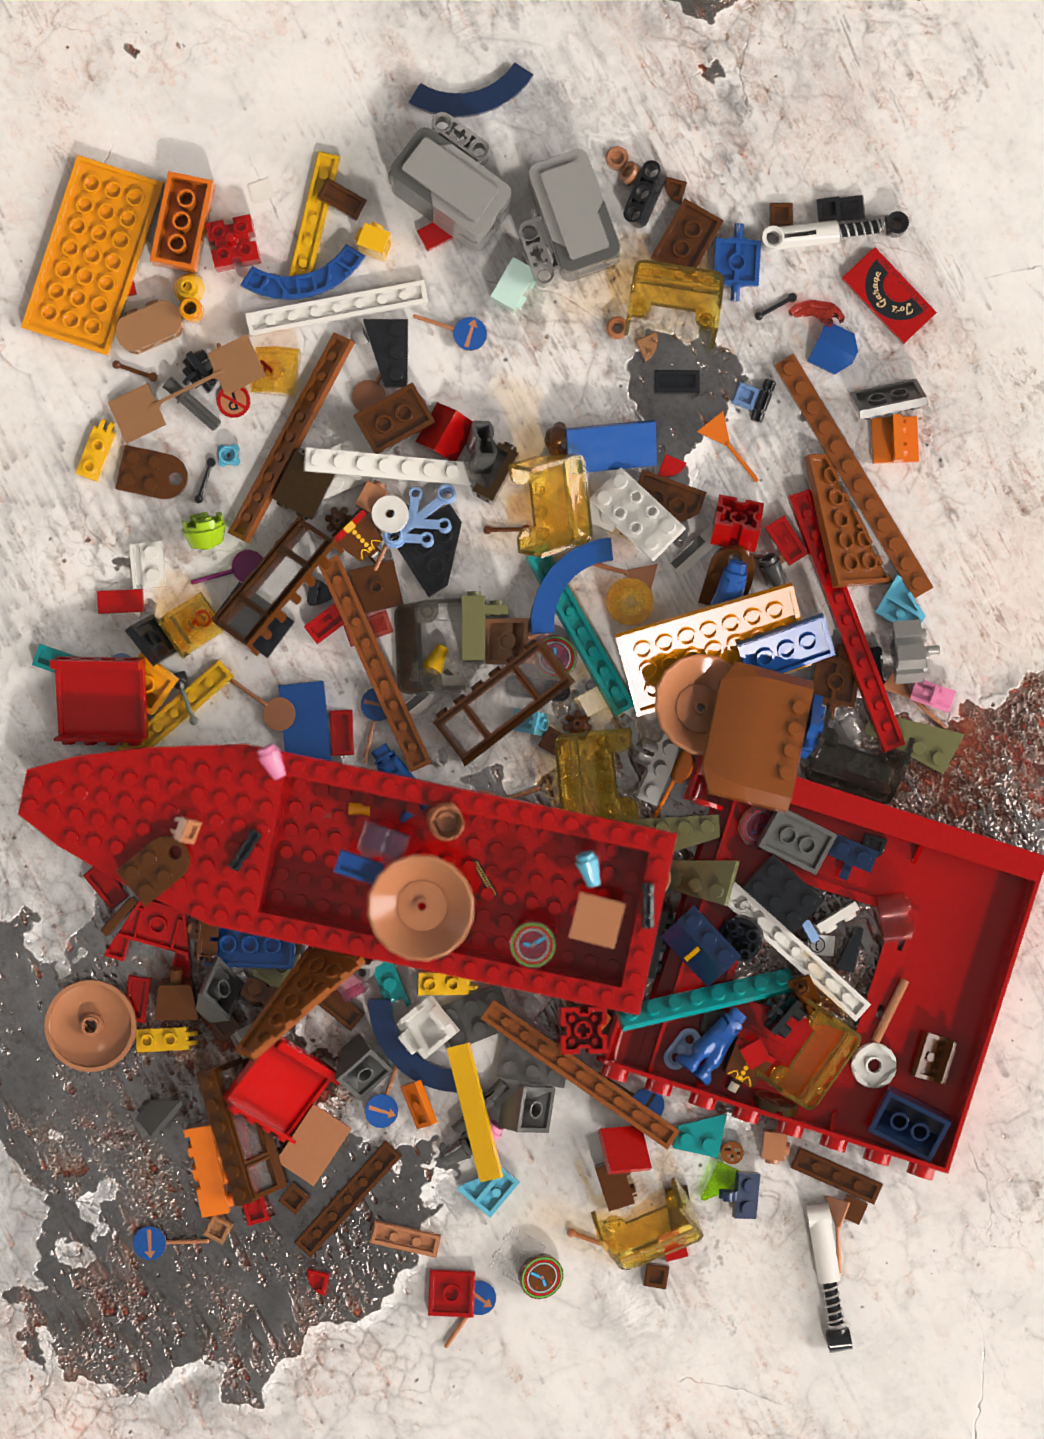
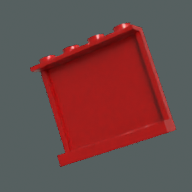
(101, 700)
(279, 1088)

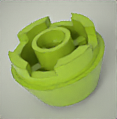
(204, 530)

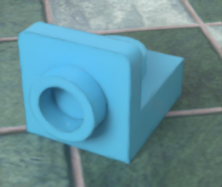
(535, 724)

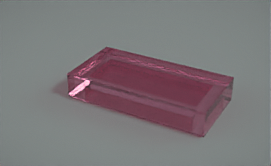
(355, 991)

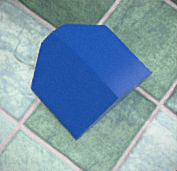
(834, 349)

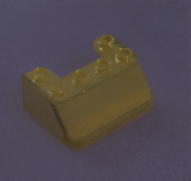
(557, 502)
(589, 774)

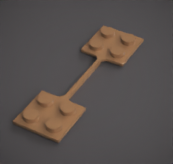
(233, 366)

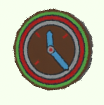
(540, 1276)

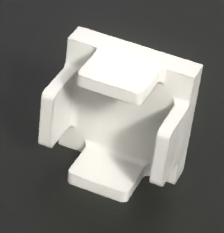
(426, 1028)

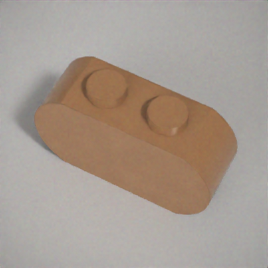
(149, 326)

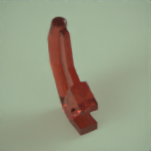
(820, 309)

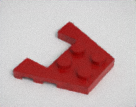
(156, 926)

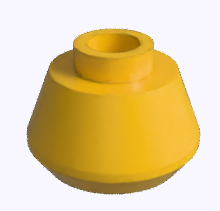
(190, 279)

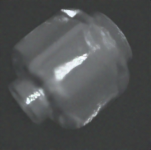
(849, 725)

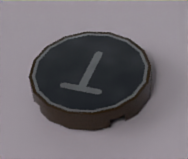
(775, 1103)

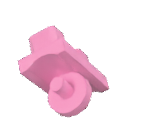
(932, 695)

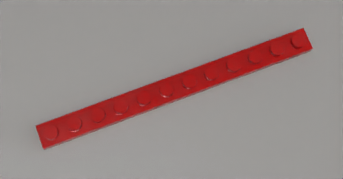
(848, 627)

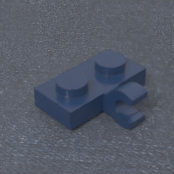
(852, 854)
(743, 1195)

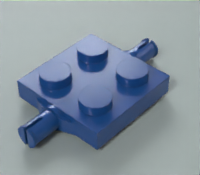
(738, 261)
(814, 726)

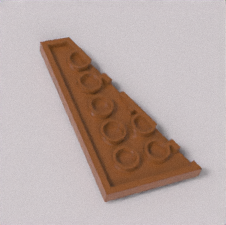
(842, 531)

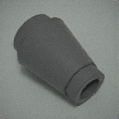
(772, 569)
(457, 1152)

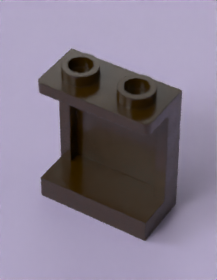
(302, 489)
(491, 494)

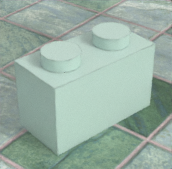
(513, 286)

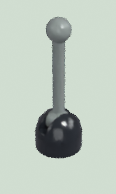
(181, 684)

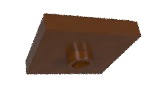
(377, 588)

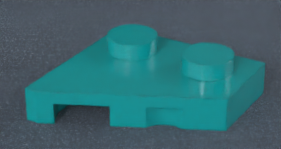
(701, 1136)

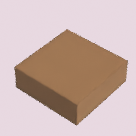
(218, 1229)

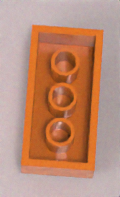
(182, 222)

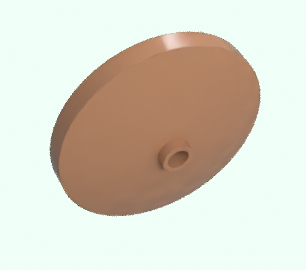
(69, 1029)

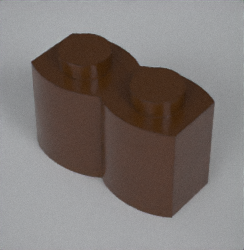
(256, 993)

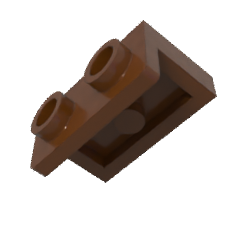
(934, 1058)

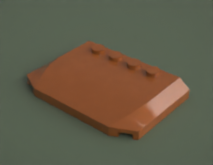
(756, 736)

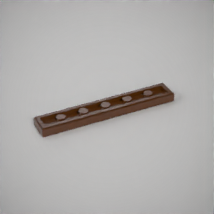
(348, 1198)

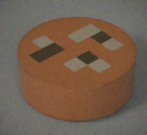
(732, 1152)

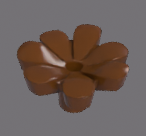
(336, 514)
(577, 718)

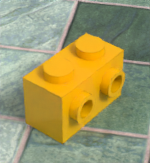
(373, 241)

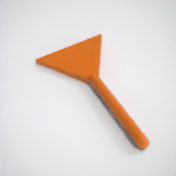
(717, 431)

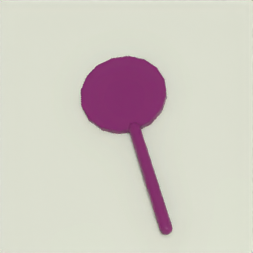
(242, 566)

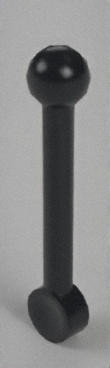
(792, 297)
(211, 463)

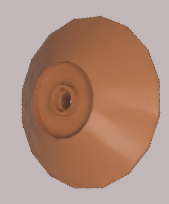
(683, 687)
(413, 931)

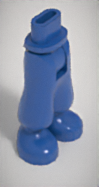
(731, 582)
(389, 762)
(712, 1046)

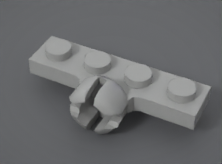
(658, 764)

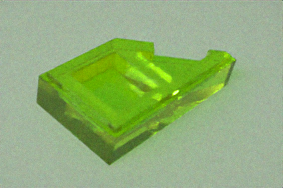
(721, 1178)

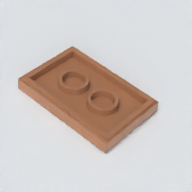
(316, 1144)

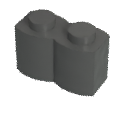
(481, 447)

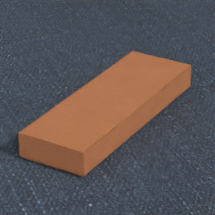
(405, 1238)

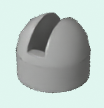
(359, 336)

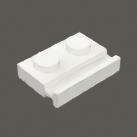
(147, 565)

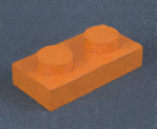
(419, 1104)

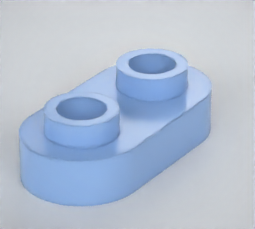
(680, 1046)

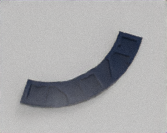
(476, 102)
(410, 1064)

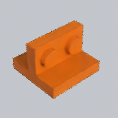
(895, 439)

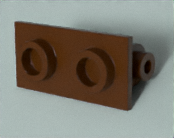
(204, 946)
(802, 990)

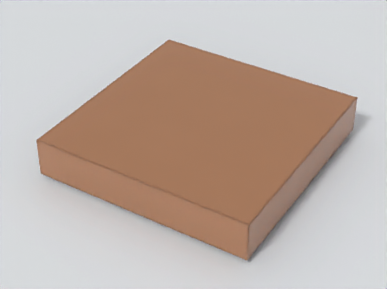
(597, 920)

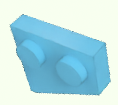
(899, 604)
(489, 1194)

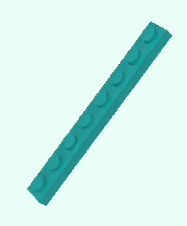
(586, 642)
(707, 999)

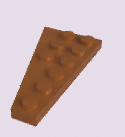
(306, 985)

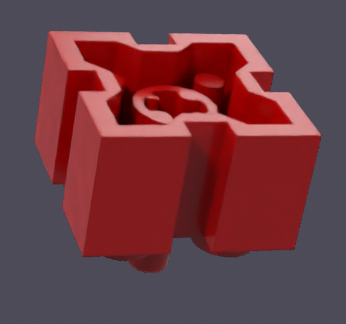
(233, 243)
(737, 523)
(582, 1029)

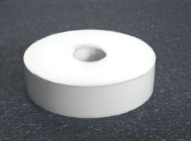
(393, 524)

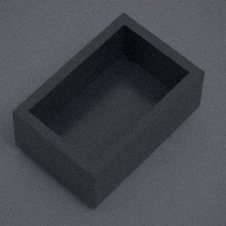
(782, 893)

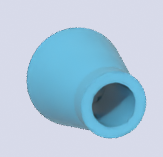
(588, 866)

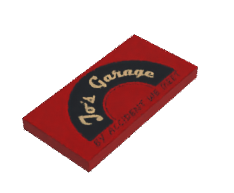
(889, 295)

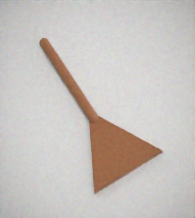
(644, 573)
(904, 690)
(838, 1210)

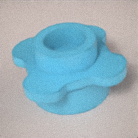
(224, 450)

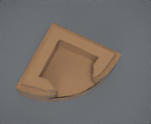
(647, 345)

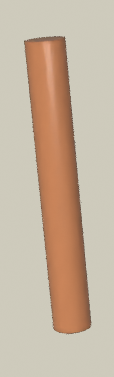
(888, 1014)

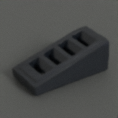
(849, 955)

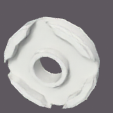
(864, 1055)

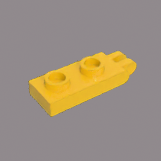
(96, 451)
(440, 984)
(164, 1039)

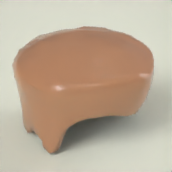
(445, 821)

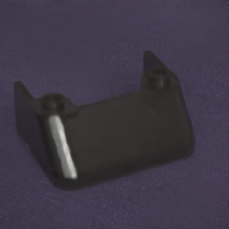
(408, 641)
(854, 769)

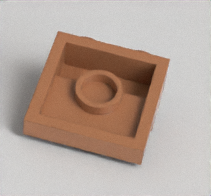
(505, 638)

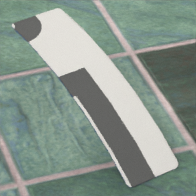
(693, 551)
(421, 702)

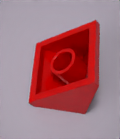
(448, 433)

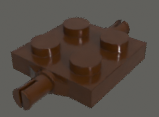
(835, 682)

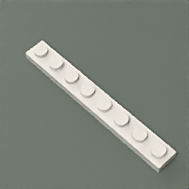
(336, 308)
(390, 467)
(799, 954)

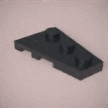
(390, 349)

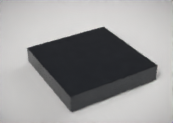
(151, 640)

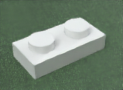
(829, 923)

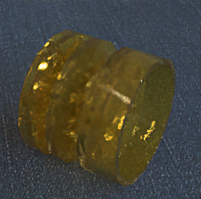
(623, 589)

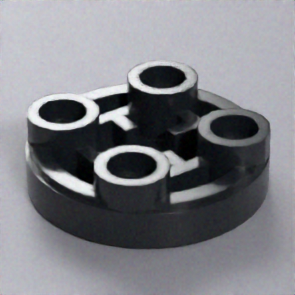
(743, 935)

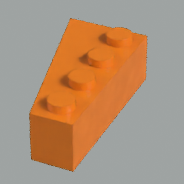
(208, 1170)

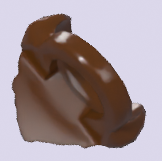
(554, 437)

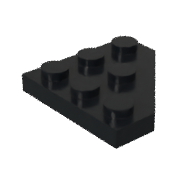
(433, 564)

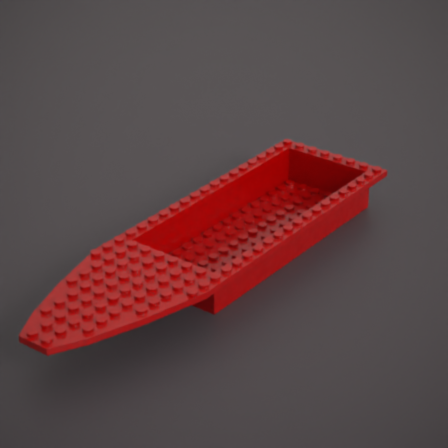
(288, 891)

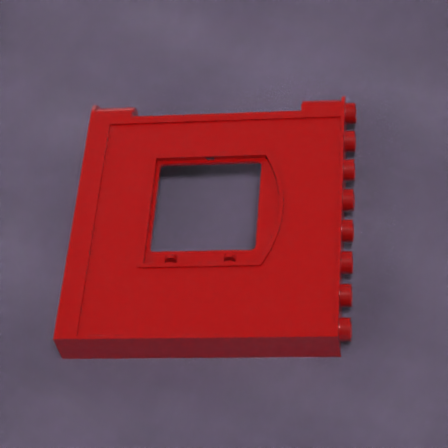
(969, 923)

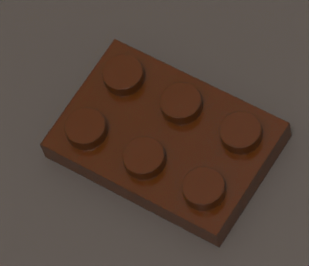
(687, 236)
(394, 418)

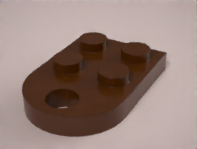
(149, 473)
(716, 567)
(154, 868)

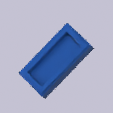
(358, 866)

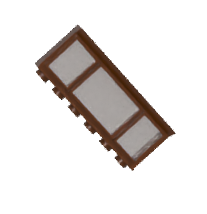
(275, 583)
(503, 700)
(244, 1148)

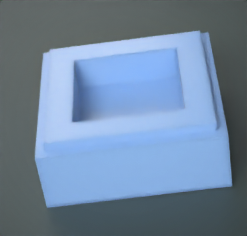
(810, 931)

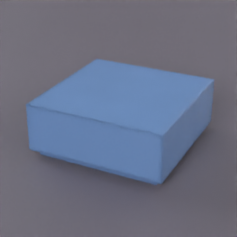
(746, 396)

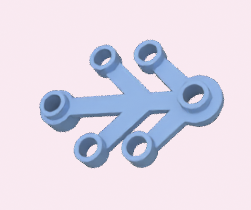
(419, 520)

